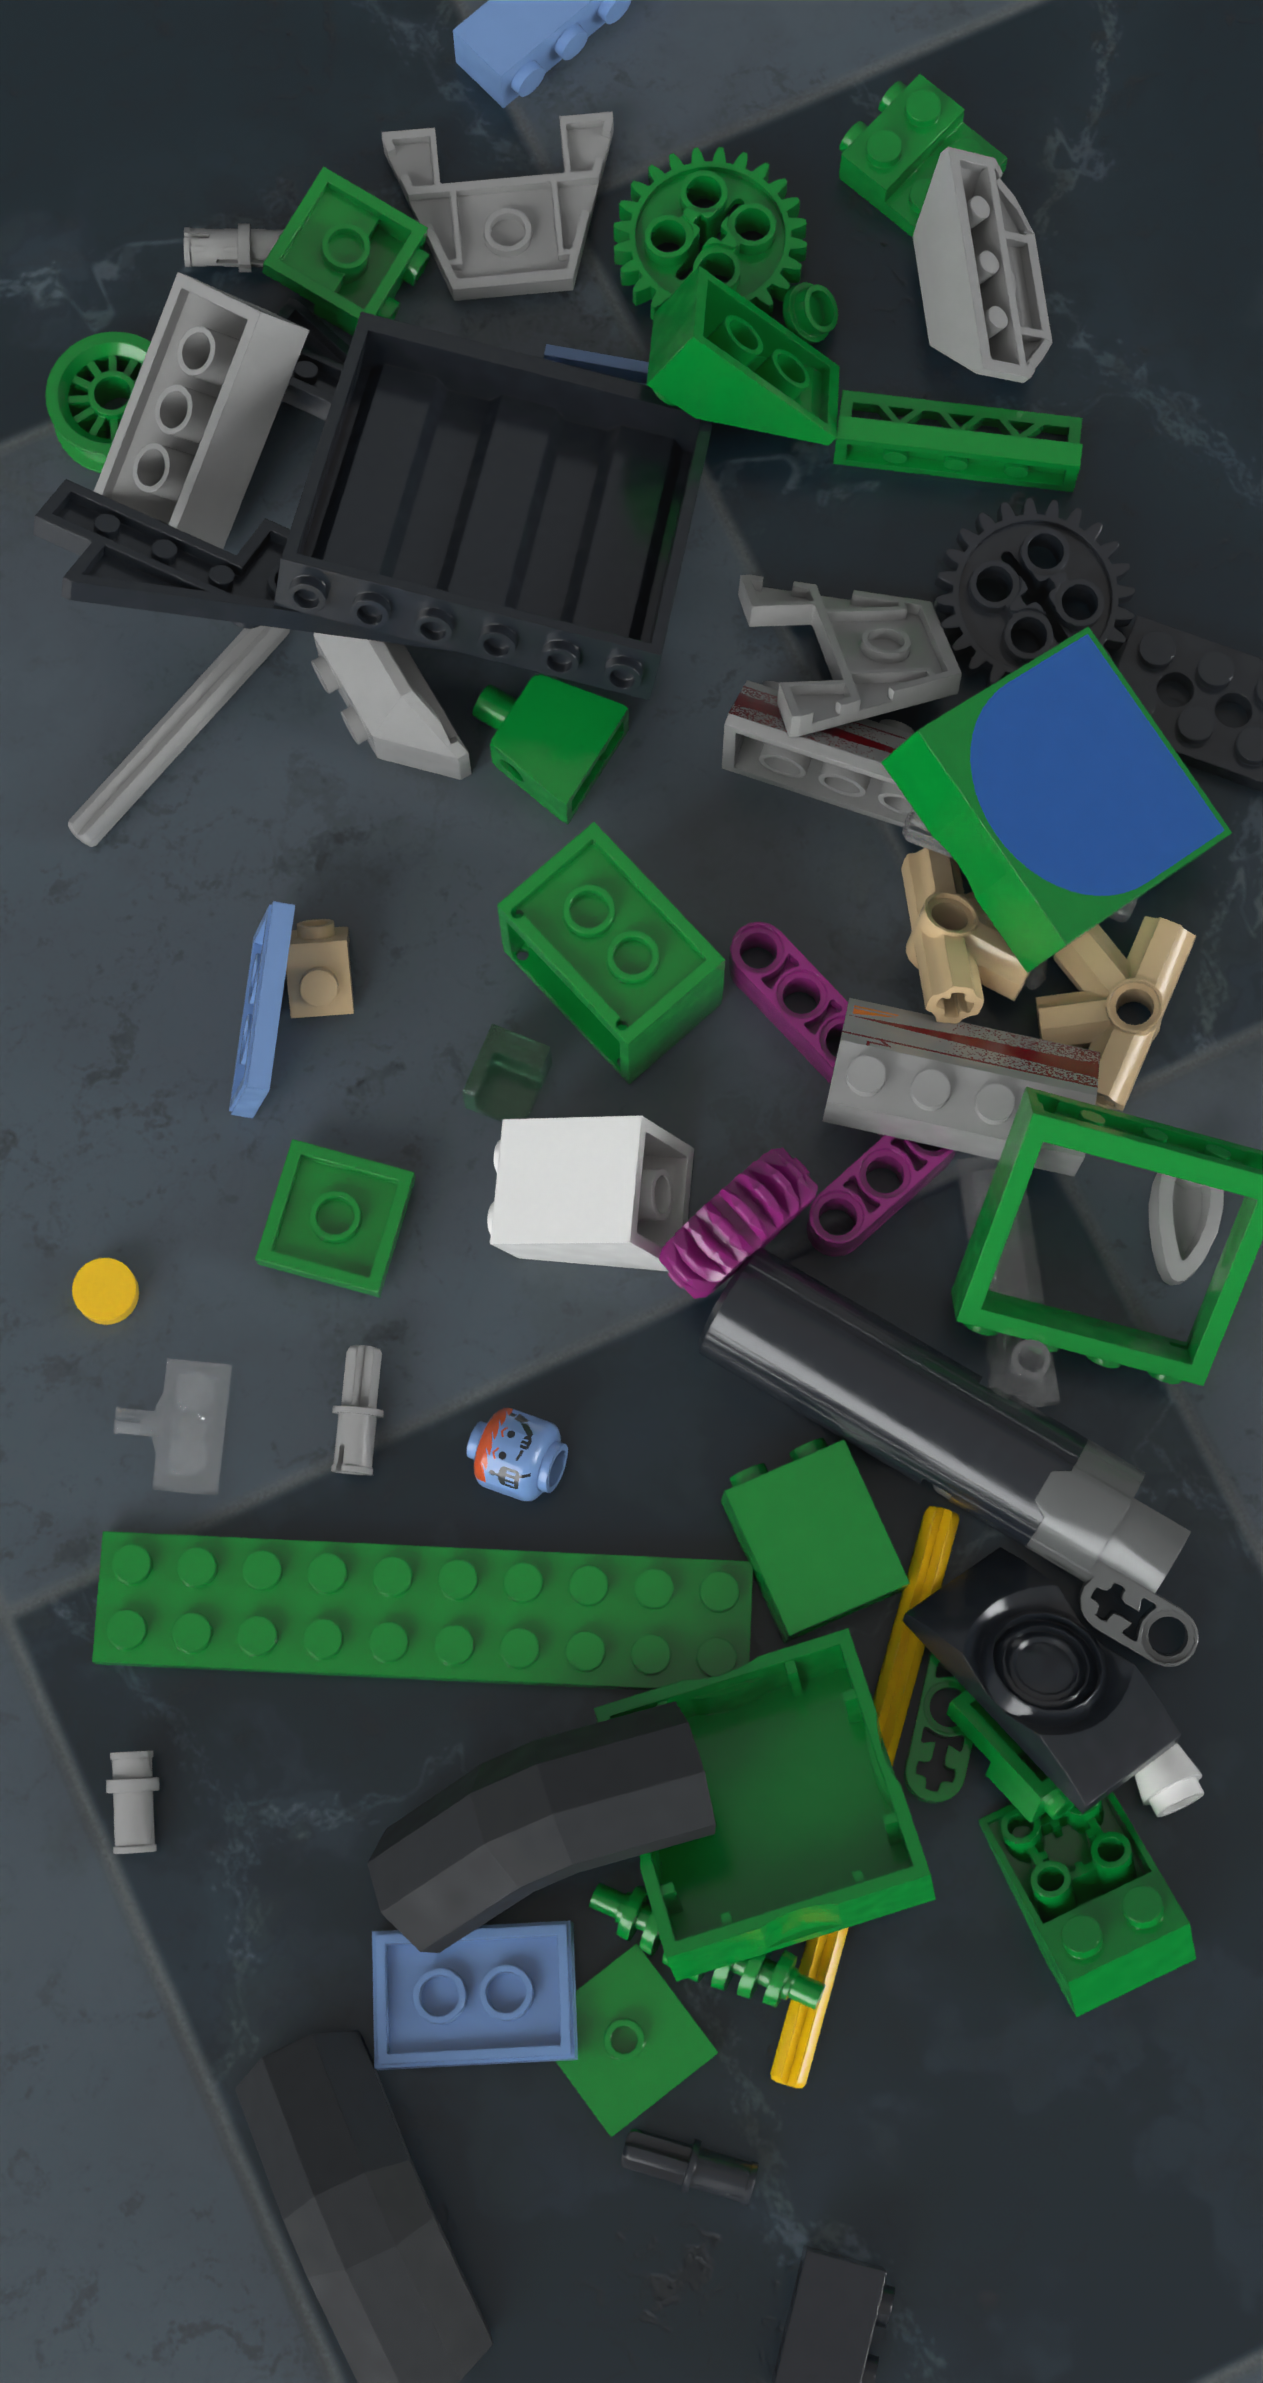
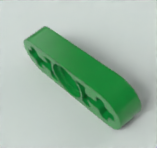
(922, 1752)

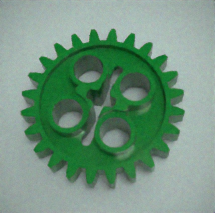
(666, 215)

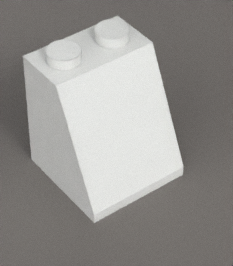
(589, 1190)

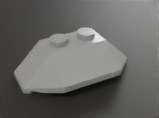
(980, 270)
(390, 704)

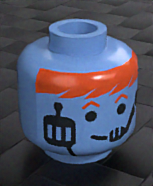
(517, 1454)

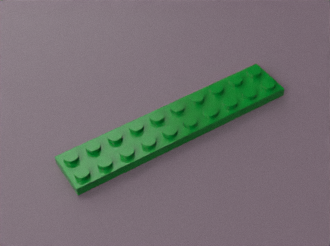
(419, 1611)

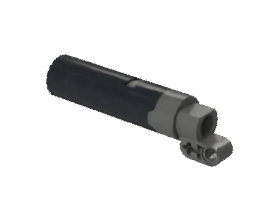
(945, 1427)

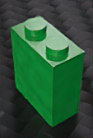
(813, 1538)

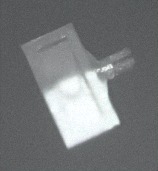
(185, 1426)

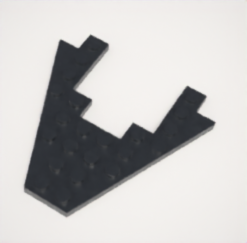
(158, 568)

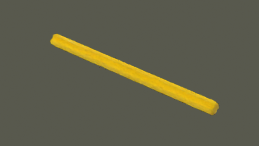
(891, 1703)

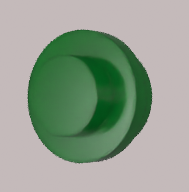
(810, 311)

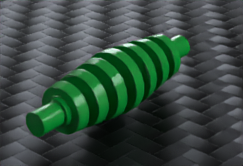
(781, 1978)

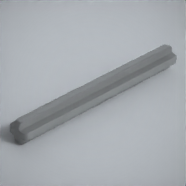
(174, 732)

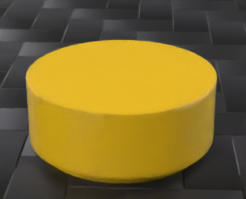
(105, 1291)

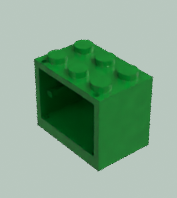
(611, 952)

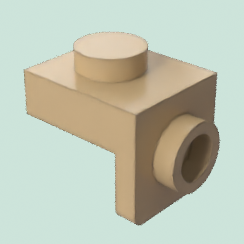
(319, 970)

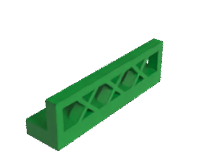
(958, 450)

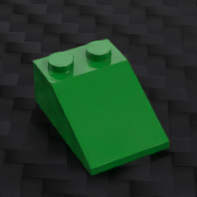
(739, 365)

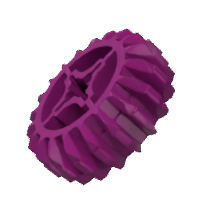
(738, 1222)

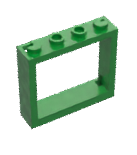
(1139, 1144)

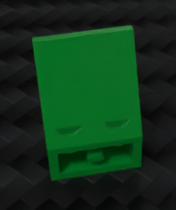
(1091, 1900)

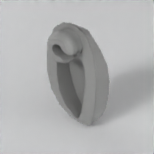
(1182, 1225)

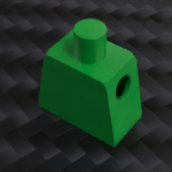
(552, 739)

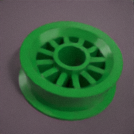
(78, 404)

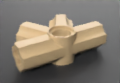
(954, 941)
(1105, 984)

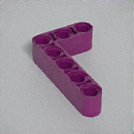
(810, 1035)

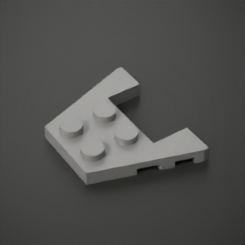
(506, 231)
(876, 646)

